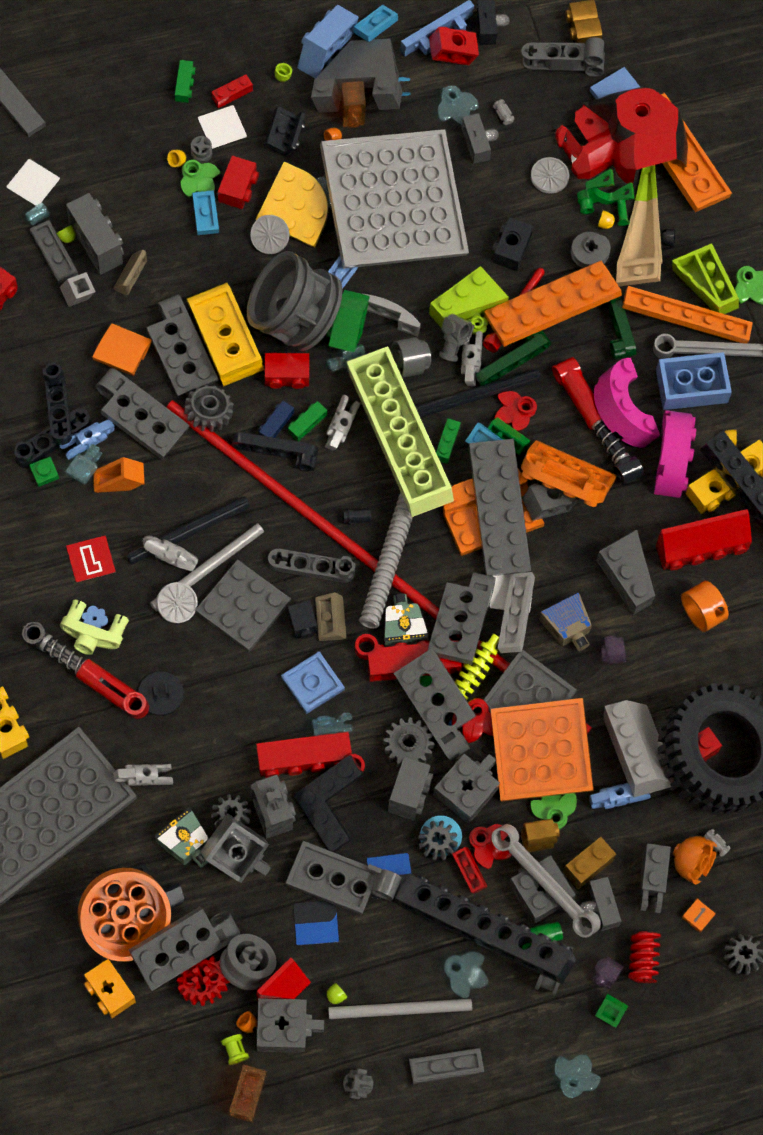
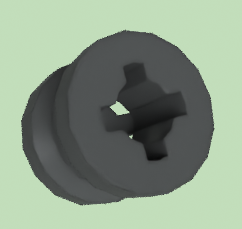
(198, 145)

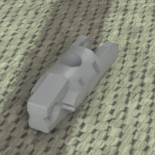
(472, 359)
(337, 432)
(170, 553)
(143, 775)

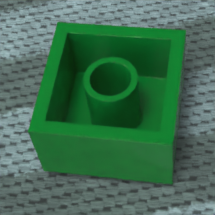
(349, 322)

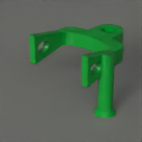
(593, 194)

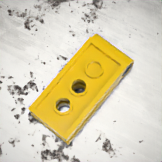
(225, 334)

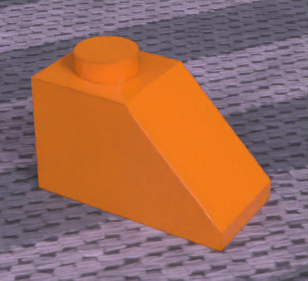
(119, 476)

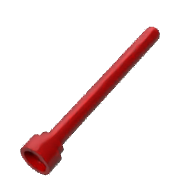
(491, 341)

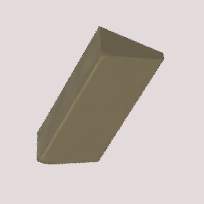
(131, 272)
(330, 617)

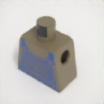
(568, 622)

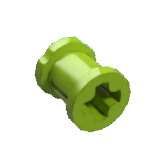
(235, 1049)

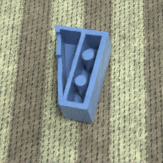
(325, 39)

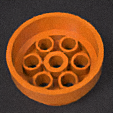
(115, 944)

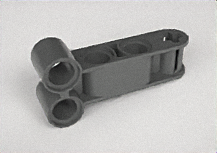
(589, 56)

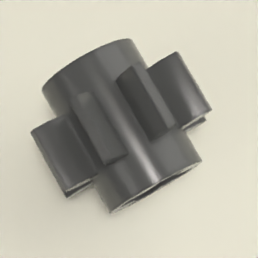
(358, 1083)

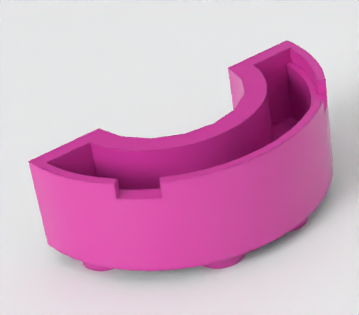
(617, 408)
(675, 453)

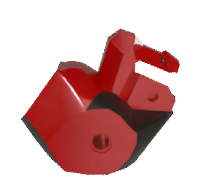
(625, 131)

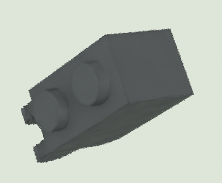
(654, 875)

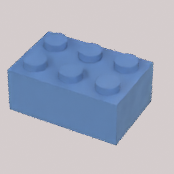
(693, 381)

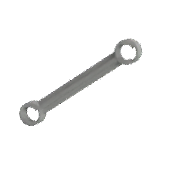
(698, 347)
(546, 880)

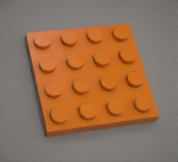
(542, 749)

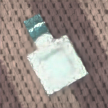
(341, 362)
(83, 466)
(327, 725)

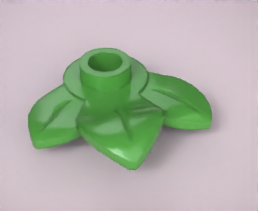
(200, 180)
(749, 288)
(555, 805)

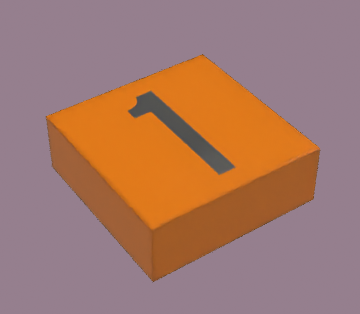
(698, 915)

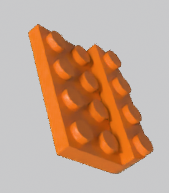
(567, 473)
(463, 518)

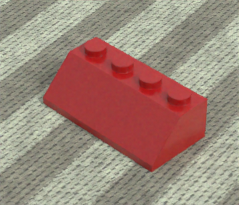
(704, 540)

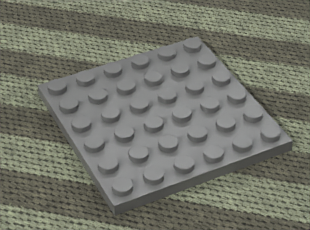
(394, 198)

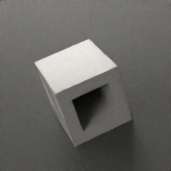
(77, 289)

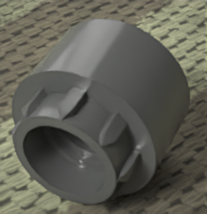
(411, 356)

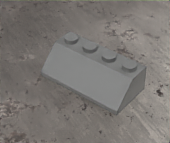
(637, 746)

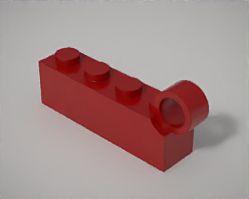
(387, 660)
(304, 754)

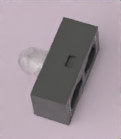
(478, 138)
(603, 903)

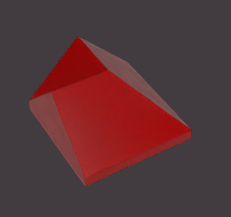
(284, 983)

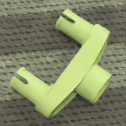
(90, 636)

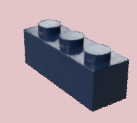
(277, 420)

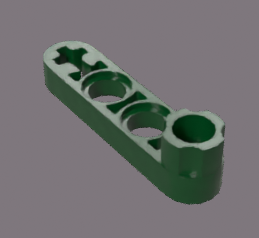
(535, 345)
(624, 345)

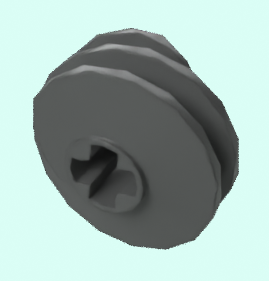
(590, 241)

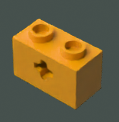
(104, 975)

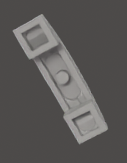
(388, 309)

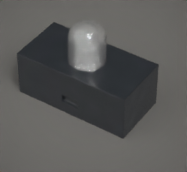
(489, 21)

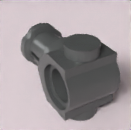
(456, 333)

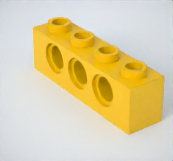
(707, 500)
(15, 739)

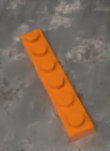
(687, 315)

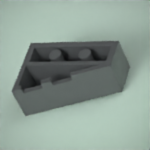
(628, 572)

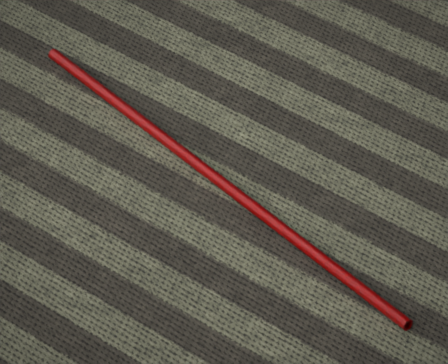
(319, 521)

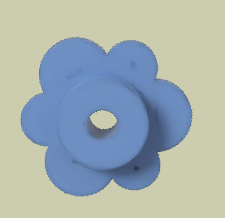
(94, 612)

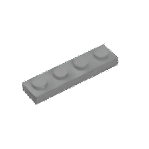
(516, 612)

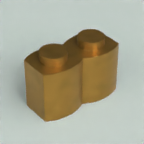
(583, 21)
(539, 835)

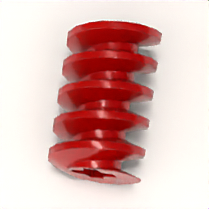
(643, 957)

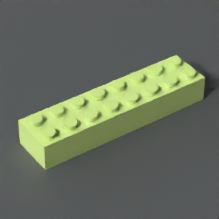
(400, 431)

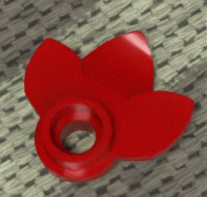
(512, 409)
(482, 723)
(486, 851)

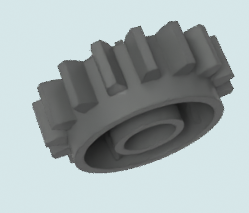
(208, 407)
(411, 732)

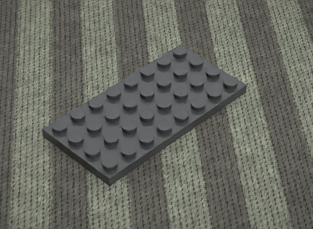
(55, 809)

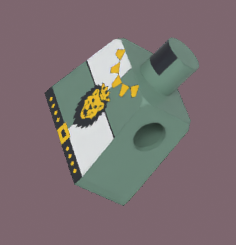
(403, 623)
(184, 839)

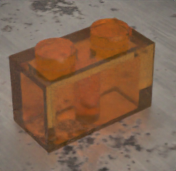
(353, 104)
(248, 1093)

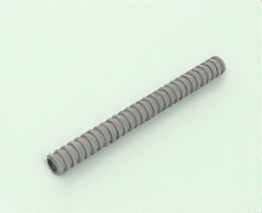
(386, 565)

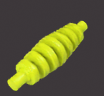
(478, 664)

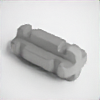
(503, 112)
(721, 847)

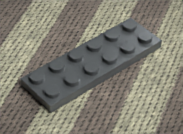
(499, 507)

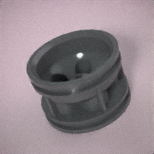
(294, 301)

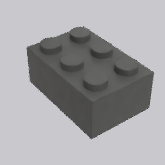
(95, 233)

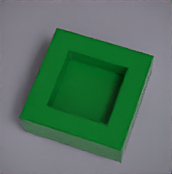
(44, 471)
(611, 1010)

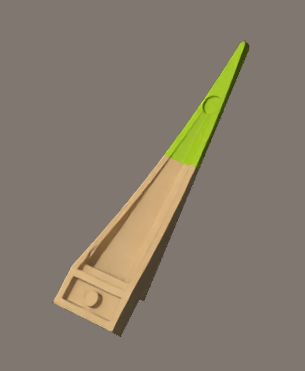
(641, 250)

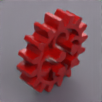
(193, 991)

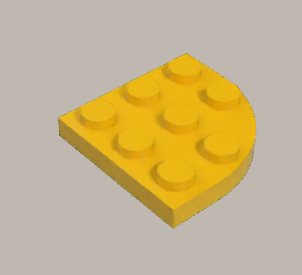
(299, 202)

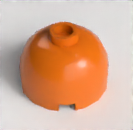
(694, 857)

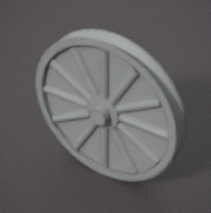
(549, 175)
(270, 234)
(177, 602)

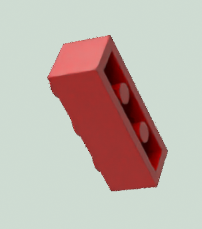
(232, 91)
(470, 870)

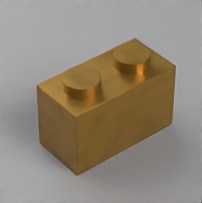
(589, 863)

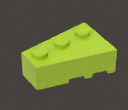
(707, 278)
(468, 297)

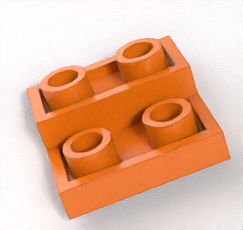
(122, 349)

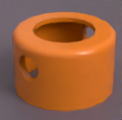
(702, 606)

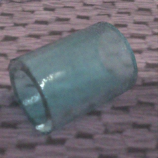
(37, 214)

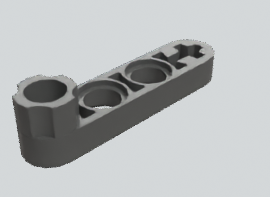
(312, 561)

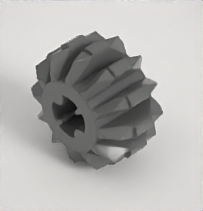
(240, 810)
(434, 847)
(738, 960)

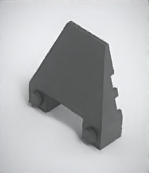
(357, 62)

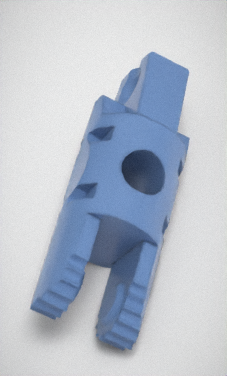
(86, 437)
(615, 796)

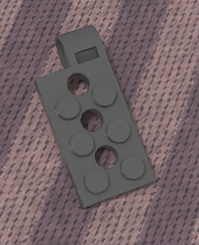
(175, 314)
(116, 386)
(463, 651)
(447, 736)
(377, 880)
(220, 932)

